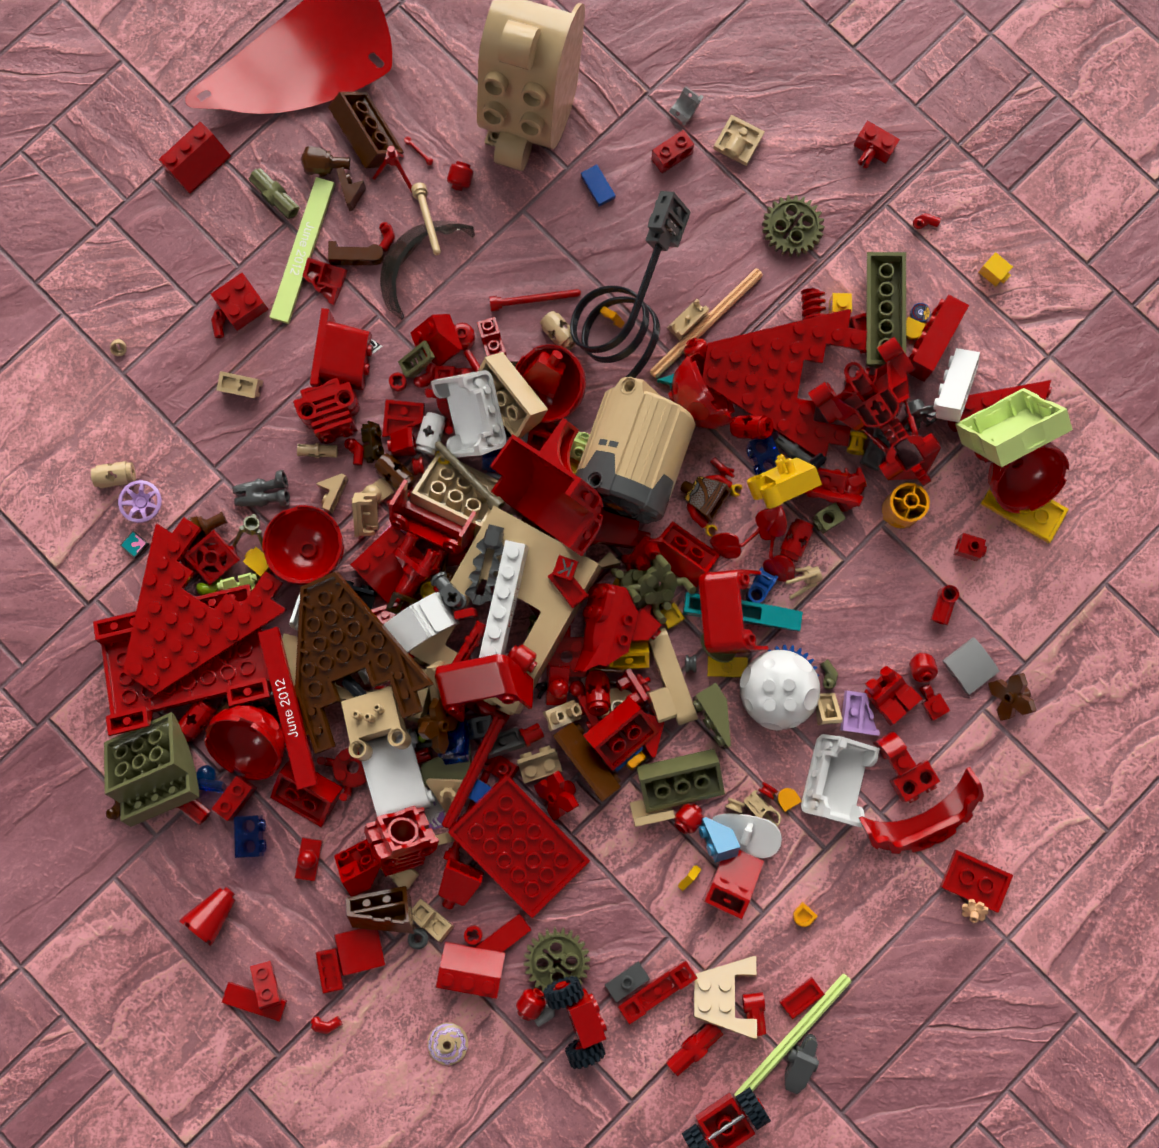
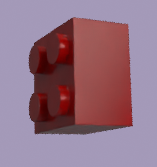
(239, 301)

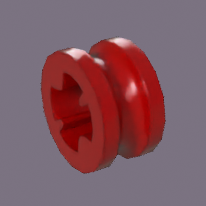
(397, 375)
(418, 466)
(768, 790)
(474, 941)

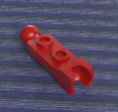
(577, 689)

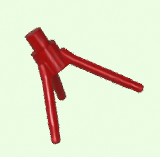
(392, 158)

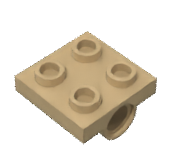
(738, 140)

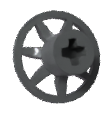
(920, 413)

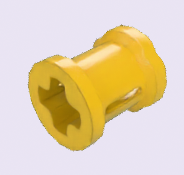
(860, 437)

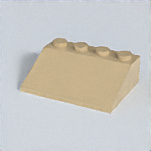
(450, 493)

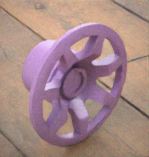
(140, 502)

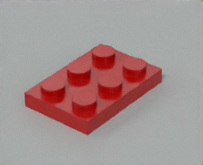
(976, 880)

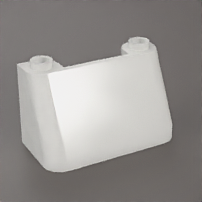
(473, 413)
(395, 776)
(837, 778)

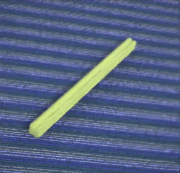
(795, 1034)

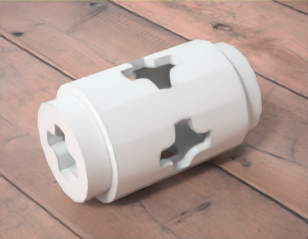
(430, 423)

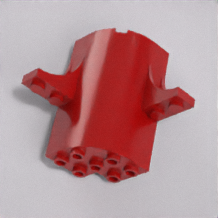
(548, 490)

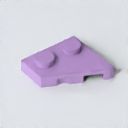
(857, 714)

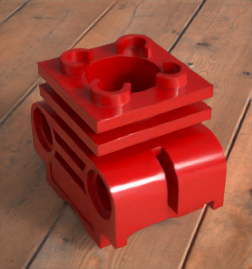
(329, 410)
(401, 840)

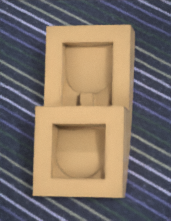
(431, 920)

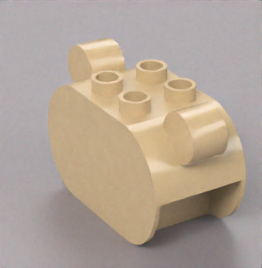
(527, 76)

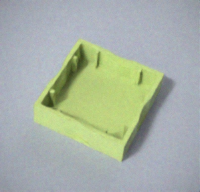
(1013, 427)

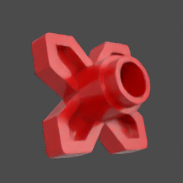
(558, 794)

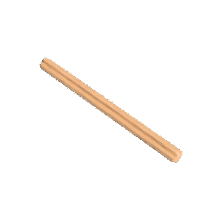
(707, 322)

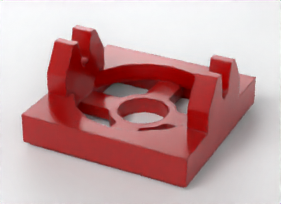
(212, 537)

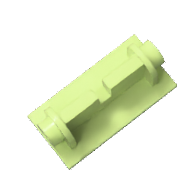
(244, 579)

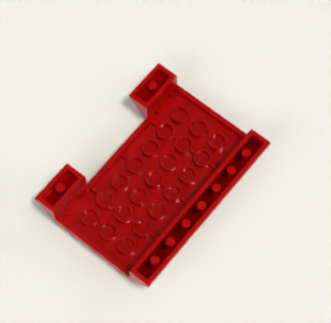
(236, 672)

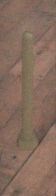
(492, 500)

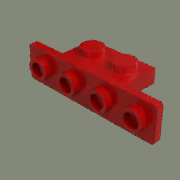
(834, 488)

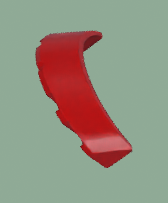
(930, 826)

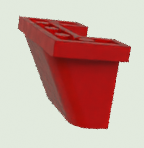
(340, 353)

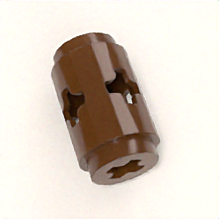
(388, 466)

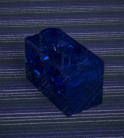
(768, 456)
(459, 742)
(243, 836)

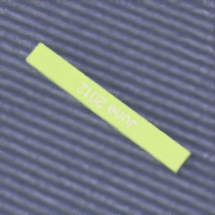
(302, 248)

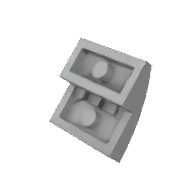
(971, 665)

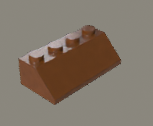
(363, 127)
(587, 761)

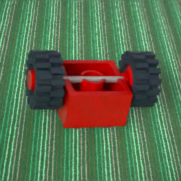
(584, 1018)
(726, 1123)

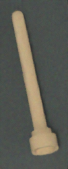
(420, 192)

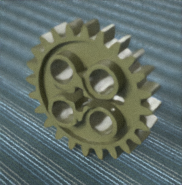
(807, 234)
(569, 947)

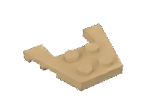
(716, 997)

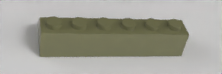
(885, 303)

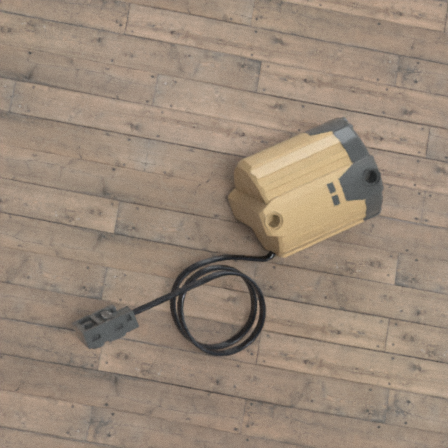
(637, 432)

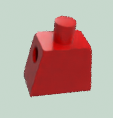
(545, 372)
(458, 883)

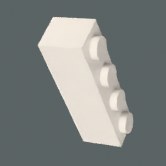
(957, 385)

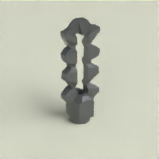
(492, 540)

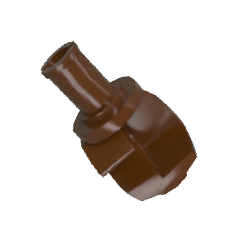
(321, 161)
(206, 525)

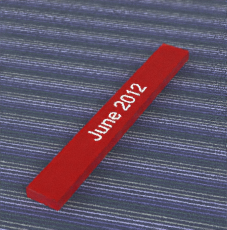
(288, 708)

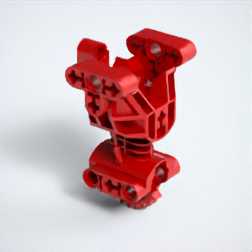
(878, 406)

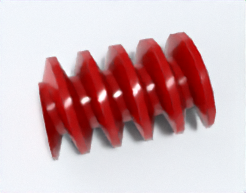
(812, 302)

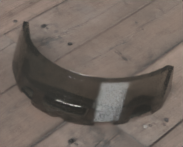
(401, 250)

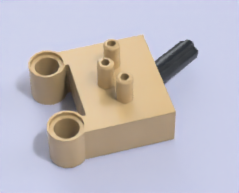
(371, 717)

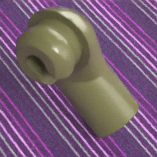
(830, 675)

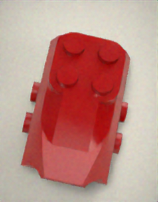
(609, 625)

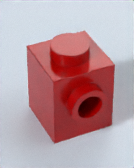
(970, 547)

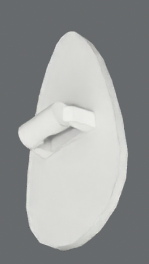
(754, 834)

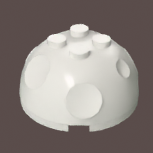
(779, 689)

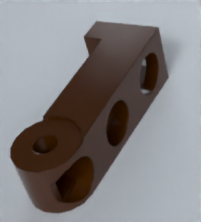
(365, 256)

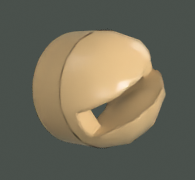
(114, 348)

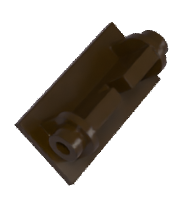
(372, 433)

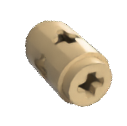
(553, 324)
(103, 479)

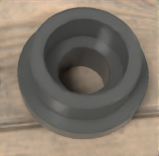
(418, 945)

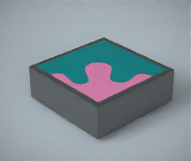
(134, 544)

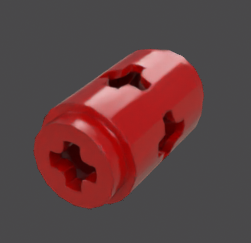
(751, 427)
(801, 532)
(597, 693)
(203, 713)

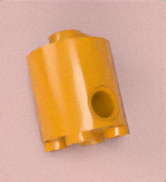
(905, 505)

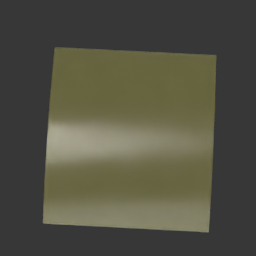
(150, 770)

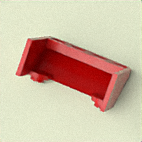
(429, 525)
(723, 612)
(481, 680)

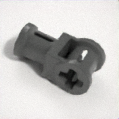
(449, 592)

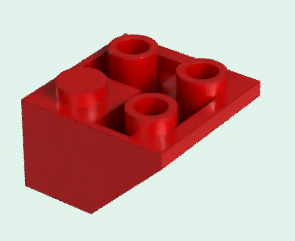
(357, 868)

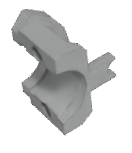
(686, 105)

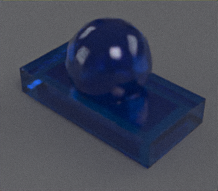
(206, 780)

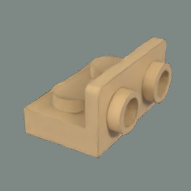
(539, 765)

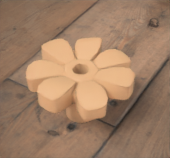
(974, 911)

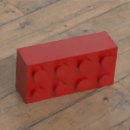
(936, 336)

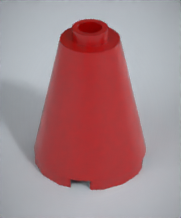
(209, 915)

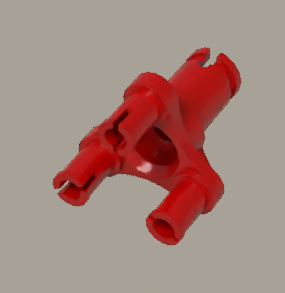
(416, 569)

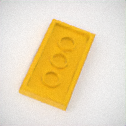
(1041, 522)

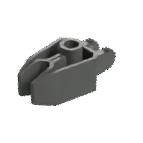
(801, 1064)

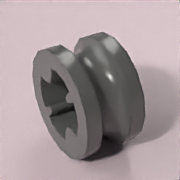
(690, 663)

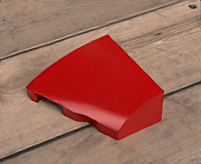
(325, 278)

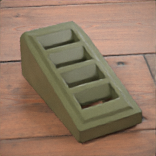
(405, 363)

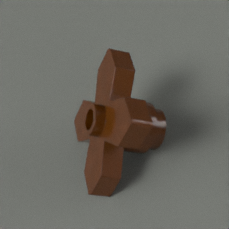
(1013, 696)
(436, 726)

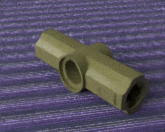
(274, 193)

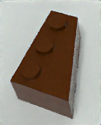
(382, 910)

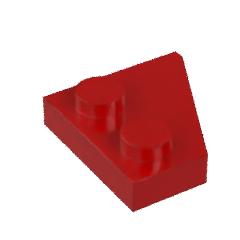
(401, 415)

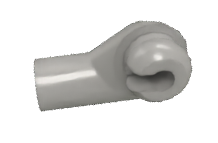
(546, 1015)

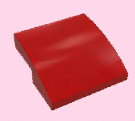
(359, 950)

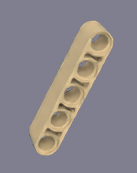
(672, 677)

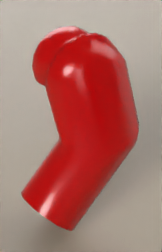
(217, 323)

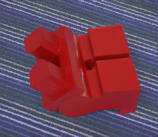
(885, 688)

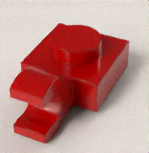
(934, 704)

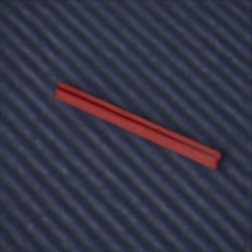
(473, 772)

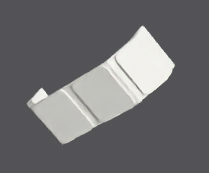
(418, 624)

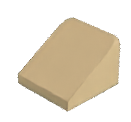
(609, 561)

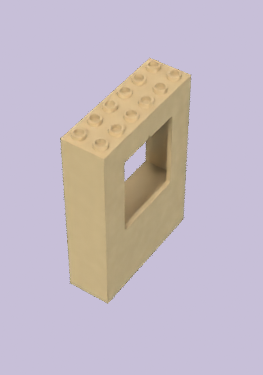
(534, 589)

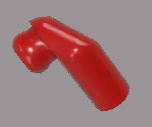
(926, 219)
(388, 235)
(426, 378)
(355, 448)
(325, 1027)

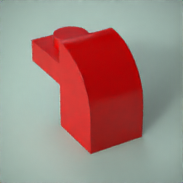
(895, 752)

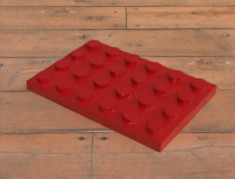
(518, 845)

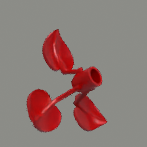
(771, 524)

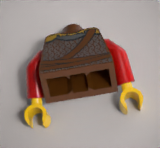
(707, 497)

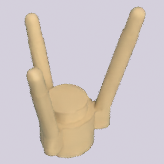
(810, 576)

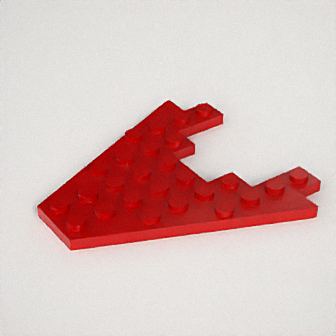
(764, 374)
(178, 631)

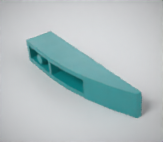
(753, 613)

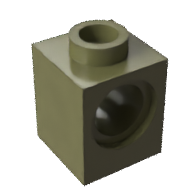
(834, 512)

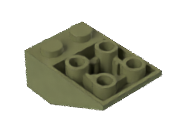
(715, 710)

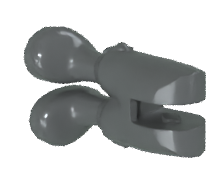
(255, 491)

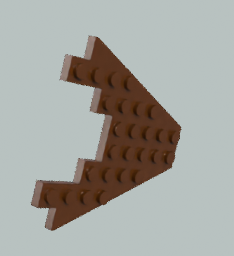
(339, 639)

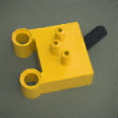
(786, 480)

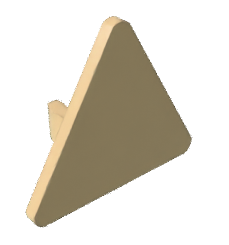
(444, 790)

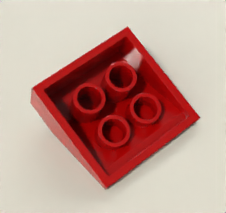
(380, 565)

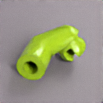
(203, 589)

